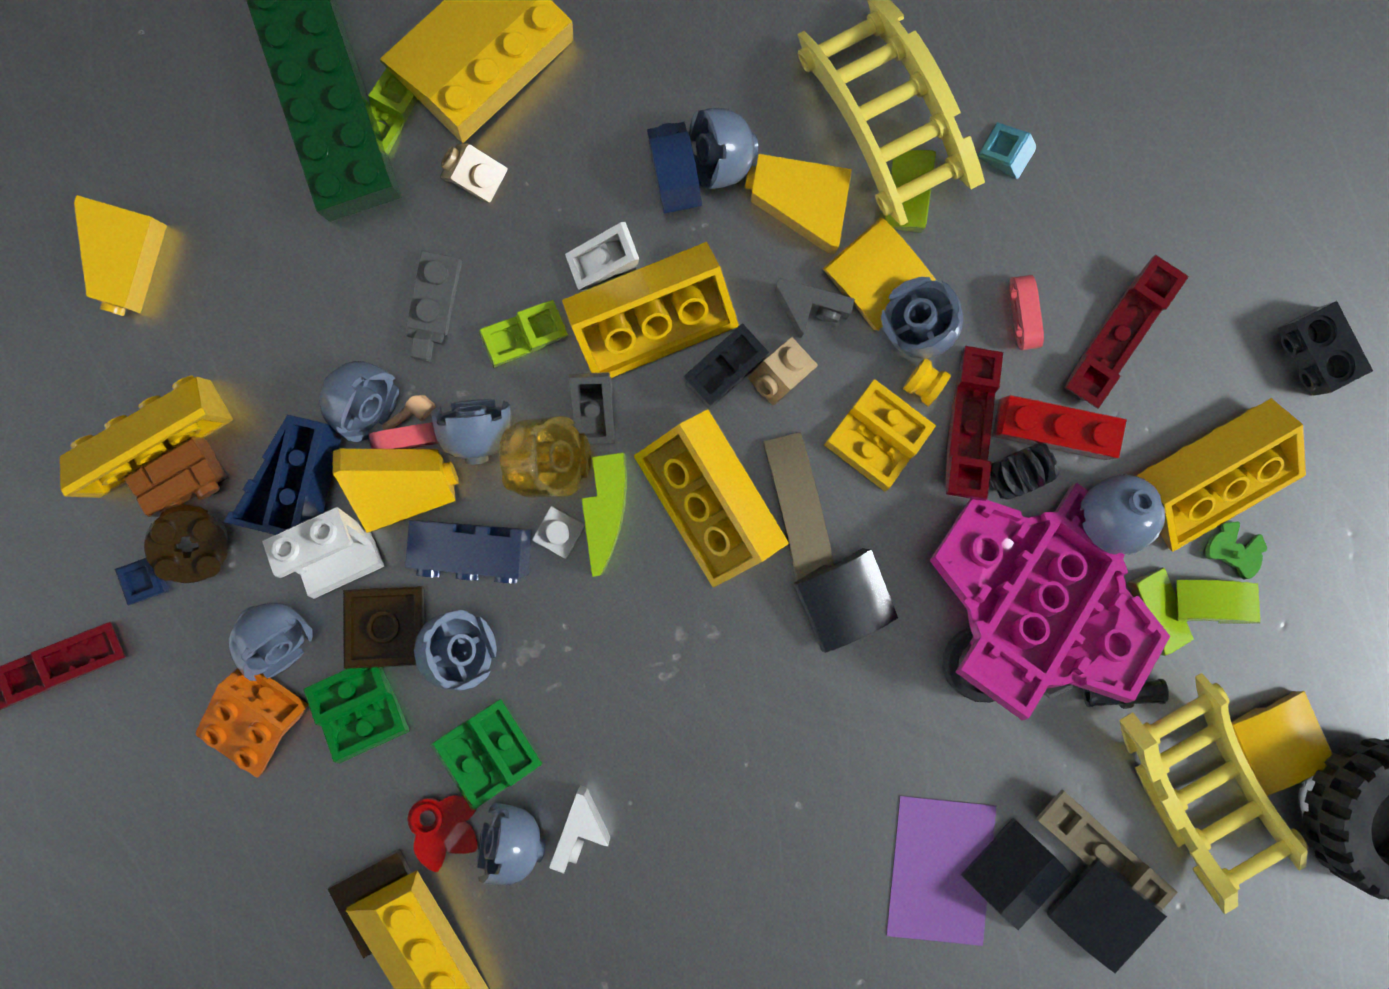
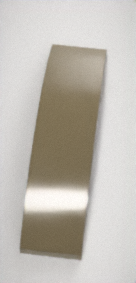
(799, 503)
(1091, 840)

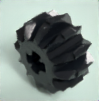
(1023, 471)

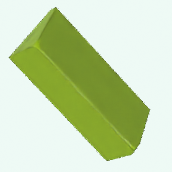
(903, 170)
(1161, 600)

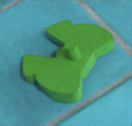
(1245, 559)

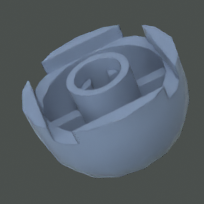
(722, 146)
(923, 318)
(357, 398)
(472, 429)
(1123, 514)
(267, 639)
(455, 650)
(509, 846)

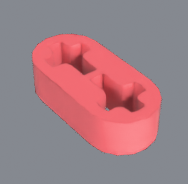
(1026, 312)
(404, 437)

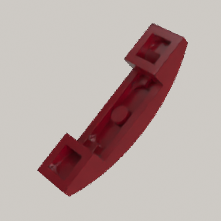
(1124, 330)
(972, 423)

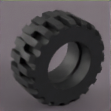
(1343, 815)

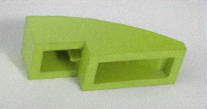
(605, 511)

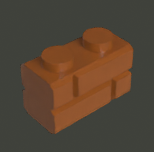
(176, 477)

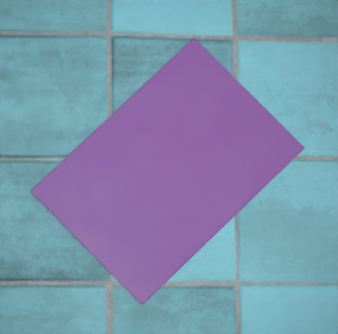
(931, 852)

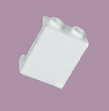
(324, 552)

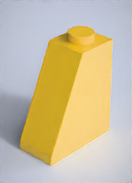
(802, 196)
(117, 253)
(393, 483)

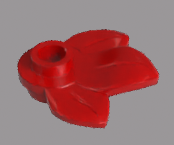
(446, 834)

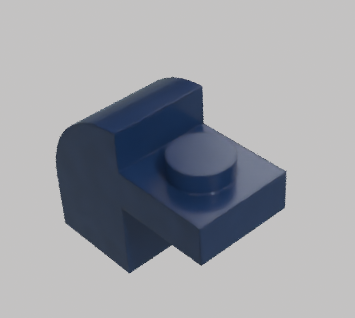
(674, 167)

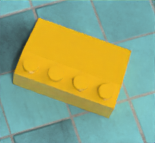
(477, 56)

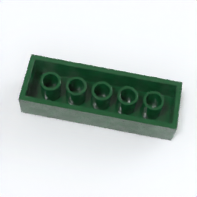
(325, 105)

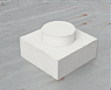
(559, 532)

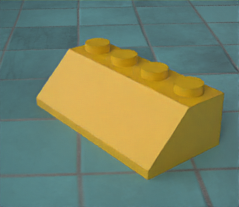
(651, 311)
(102, 461)
(1228, 471)
(711, 498)
(413, 938)

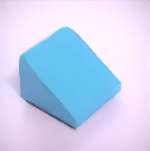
(1008, 149)

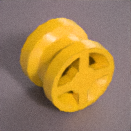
(926, 382)

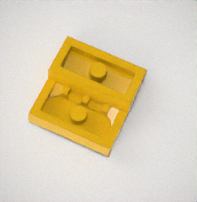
(874, 268)
(880, 435)
(1282, 742)

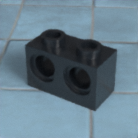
(1333, 343)
(726, 366)

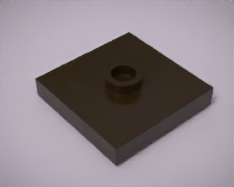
(381, 626)
(364, 883)

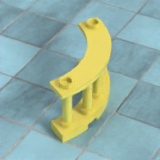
(924, 82)
(1172, 803)

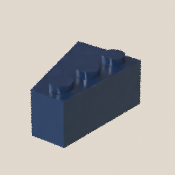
(291, 480)
(468, 550)

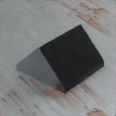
(1015, 874)

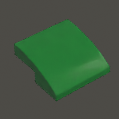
(356, 711)
(486, 754)

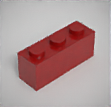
(1059, 427)

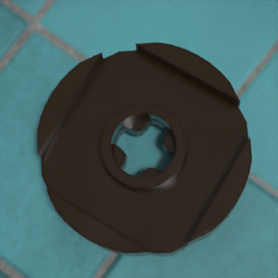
(174, 563)

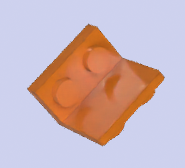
(249, 719)

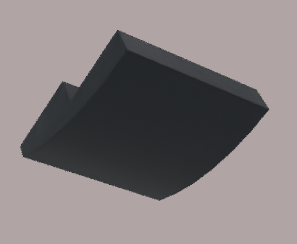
(846, 600)
(1106, 915)

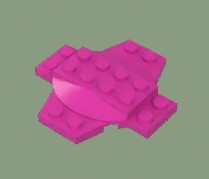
(1045, 606)

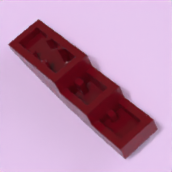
(58, 664)

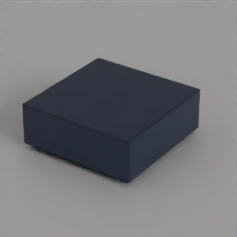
(140, 582)

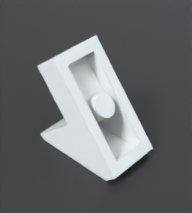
(603, 257)
(582, 822)

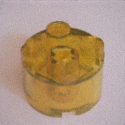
(544, 457)

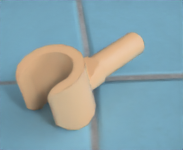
(417, 405)

